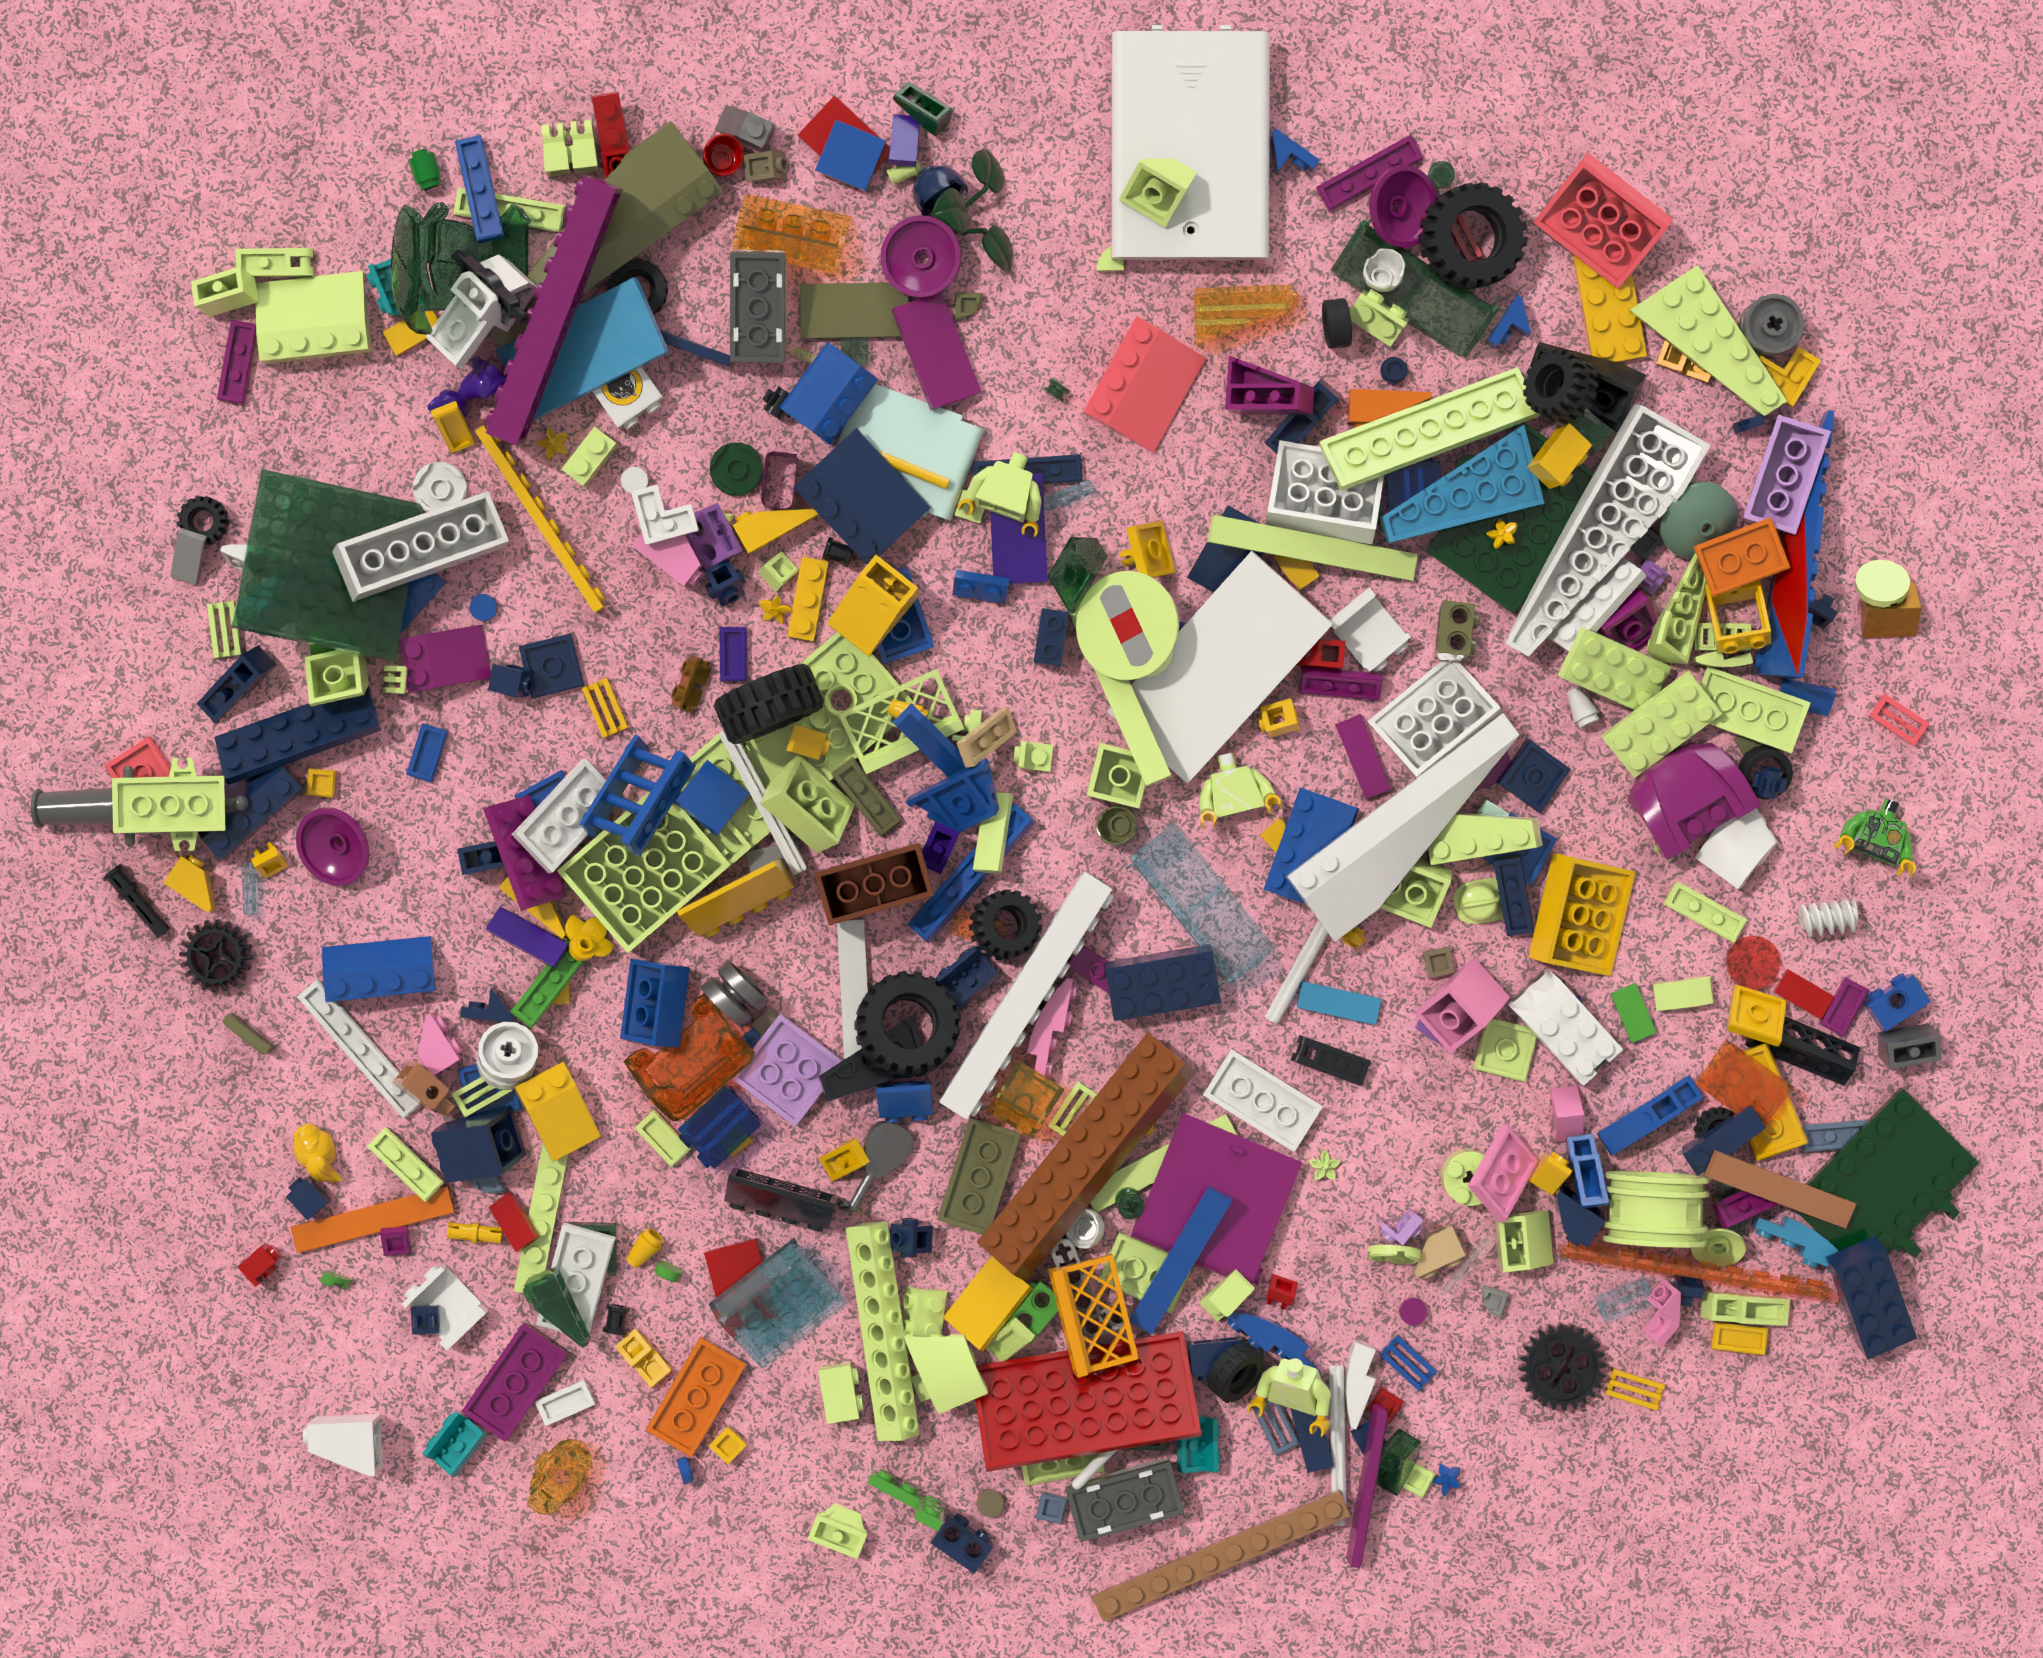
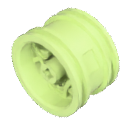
(1656, 1209)

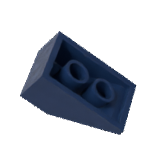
(1217, 560)

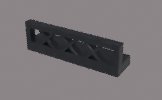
(1806, 1055)

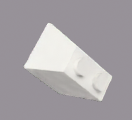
(347, 1440)

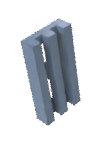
(1286, 1446)

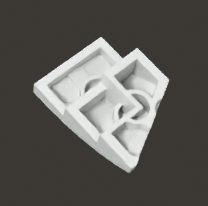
(1738, 847)

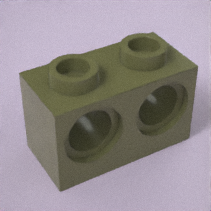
(1450, 630)

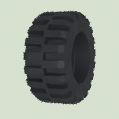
(1505, 225)
(768, 703)
(923, 992)

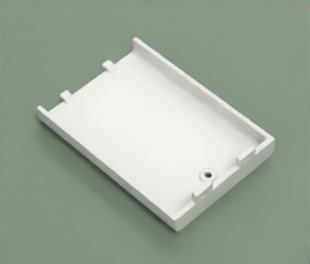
(1209, 108)

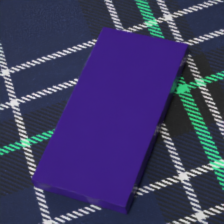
(1019, 555)

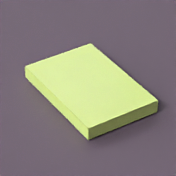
(1136, 1266)

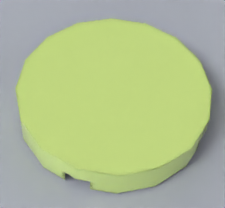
(1882, 583)
(1394, 1253)

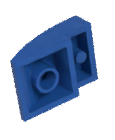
(909, 634)

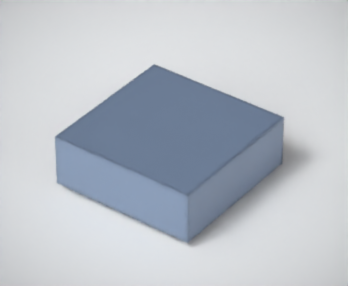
(1051, 1507)

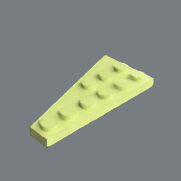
(1704, 331)

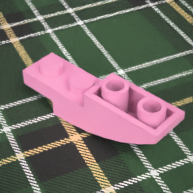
(1053, 1017)

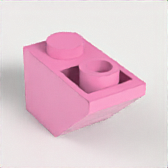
(436, 1047)

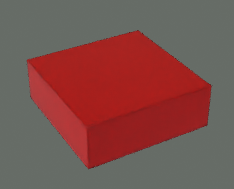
(1389, 1401)

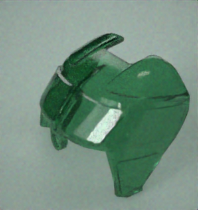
(433, 242)

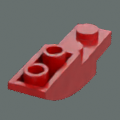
(611, 129)

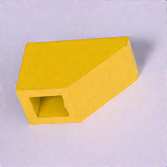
(1550, 1172)

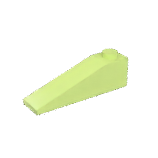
(1677, 624)

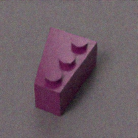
(1264, 392)

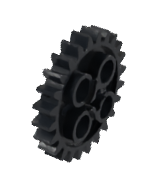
(1584, 1377)

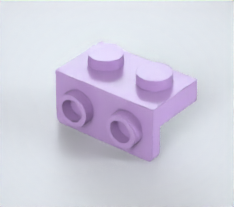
(1407, 1227)

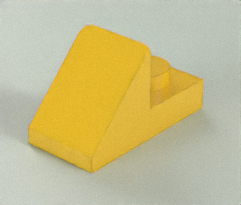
(844, 1159)

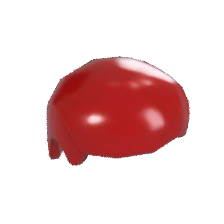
(715, 155)

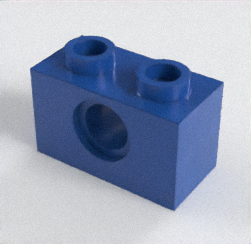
(1912, 1000)

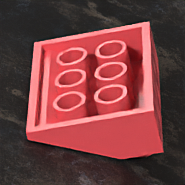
(1603, 220)
(1144, 384)

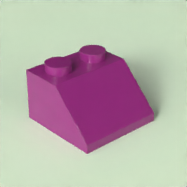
(1631, 622)

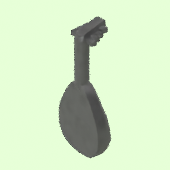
(886, 1148)

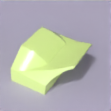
(839, 1530)

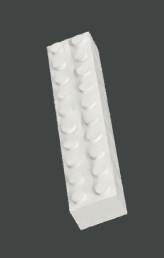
(1025, 995)

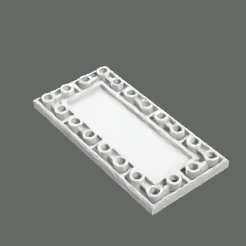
(1227, 663)

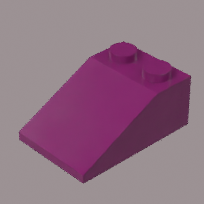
(445, 658)

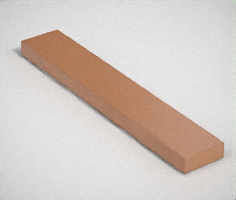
(1780, 1189)

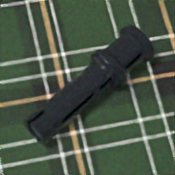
(129, 891)

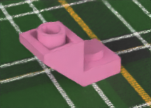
(1667, 1318)

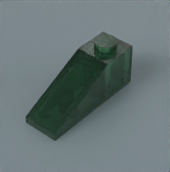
(554, 1302)

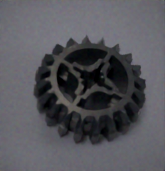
(194, 947)

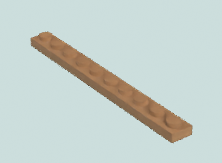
(1221, 1555)

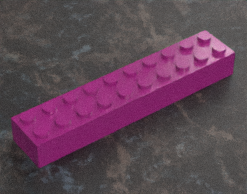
(553, 310)

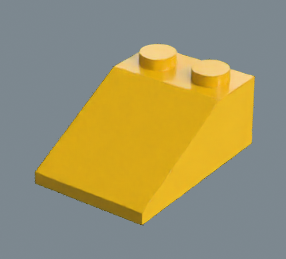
(557, 1111)

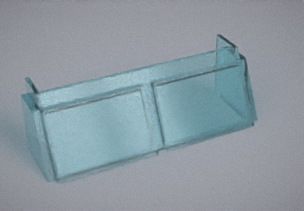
(1202, 902)

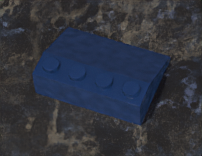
(862, 496)

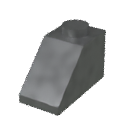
(746, 127)

